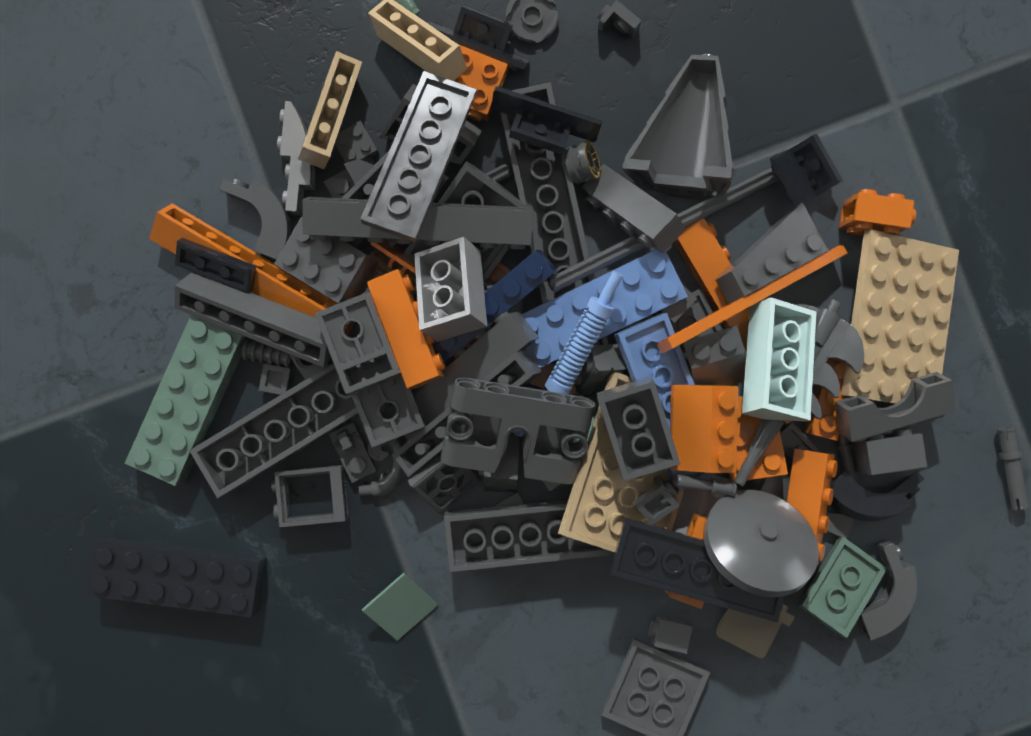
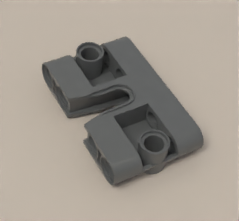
(497, 409)

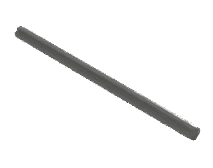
(687, 218)

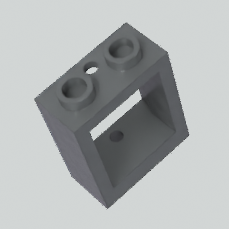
(339, 496)

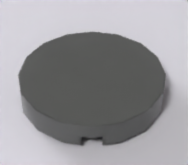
(532, 20)

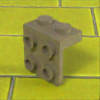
(751, 632)

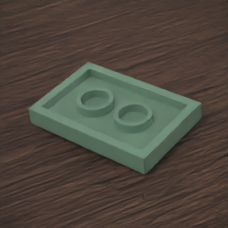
(842, 587)

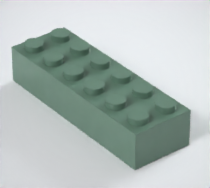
(186, 401)

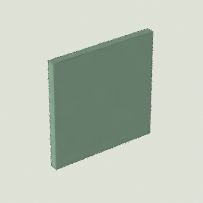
(400, 606)

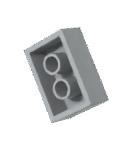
(450, 289)

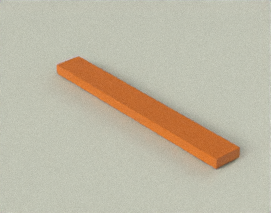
(750, 299)

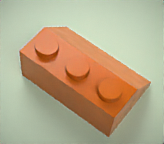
(704, 427)

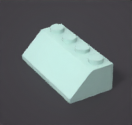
(779, 361)

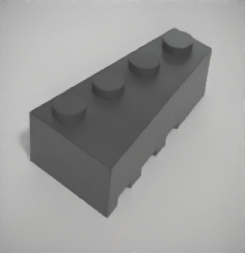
(780, 250)

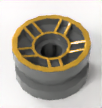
(582, 162)

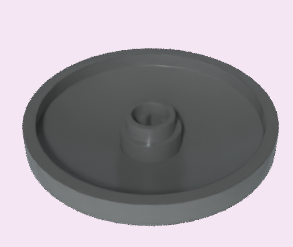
(761, 543)

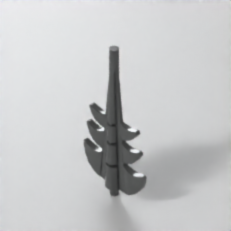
(833, 340)

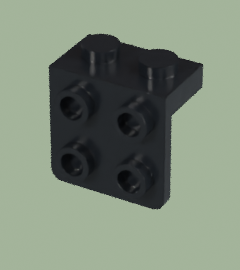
(805, 170)

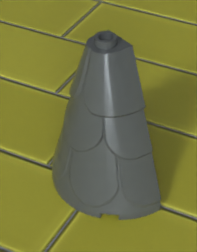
(687, 136)

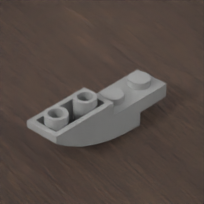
(298, 173)

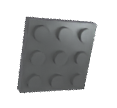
(655, 691)

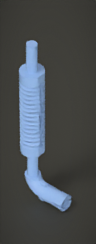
(582, 341)

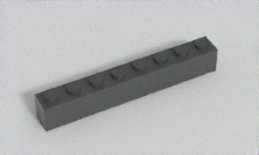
(443, 223)

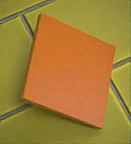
(396, 255)

